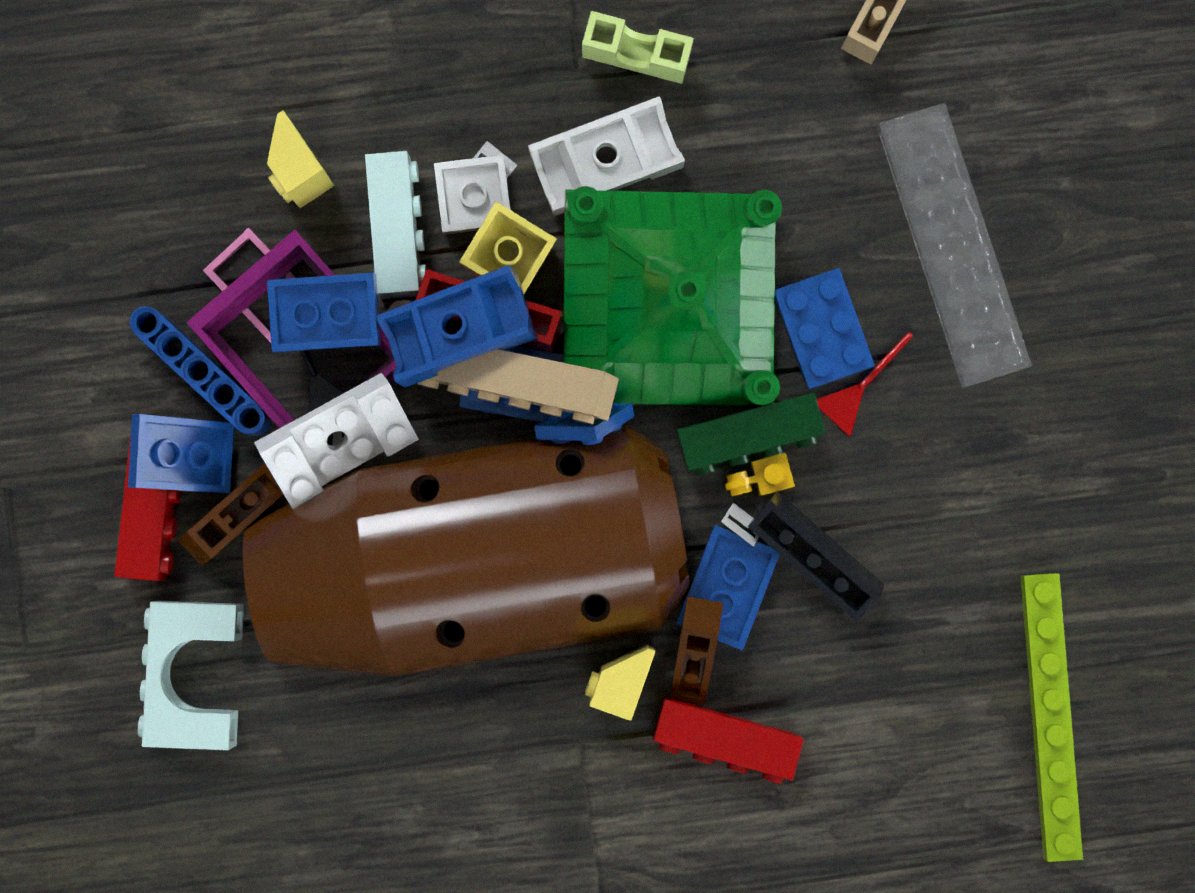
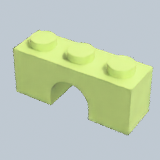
(615, 44)

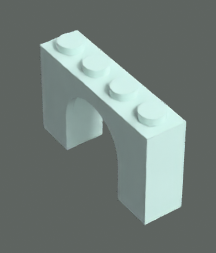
(167, 718)

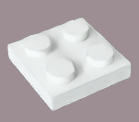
(469, 191)

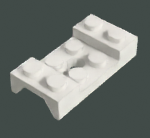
(637, 136)
(370, 423)

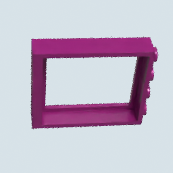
(245, 292)

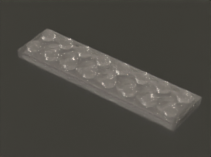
(953, 245)

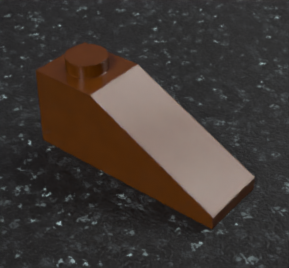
(231, 515)
(696, 650)

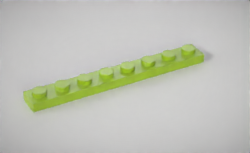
(1051, 717)

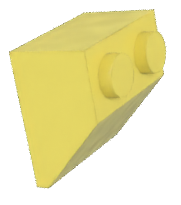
(295, 168)
(507, 241)
(620, 682)

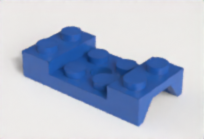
(491, 316)

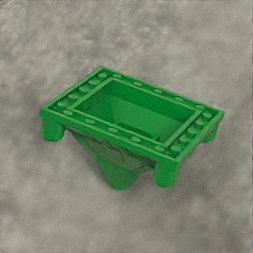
(672, 294)

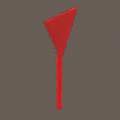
(844, 404)

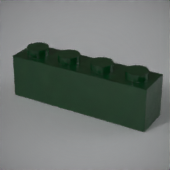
(751, 432)

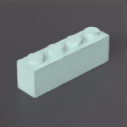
(394, 223)

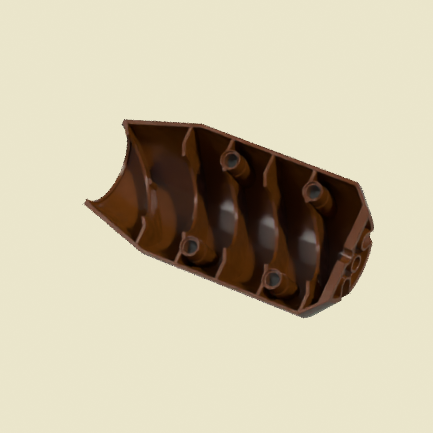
(502, 549)

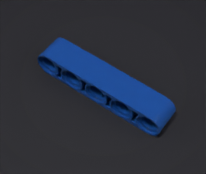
(186, 363)

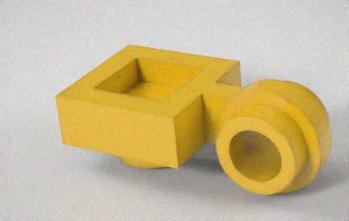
(770, 476)

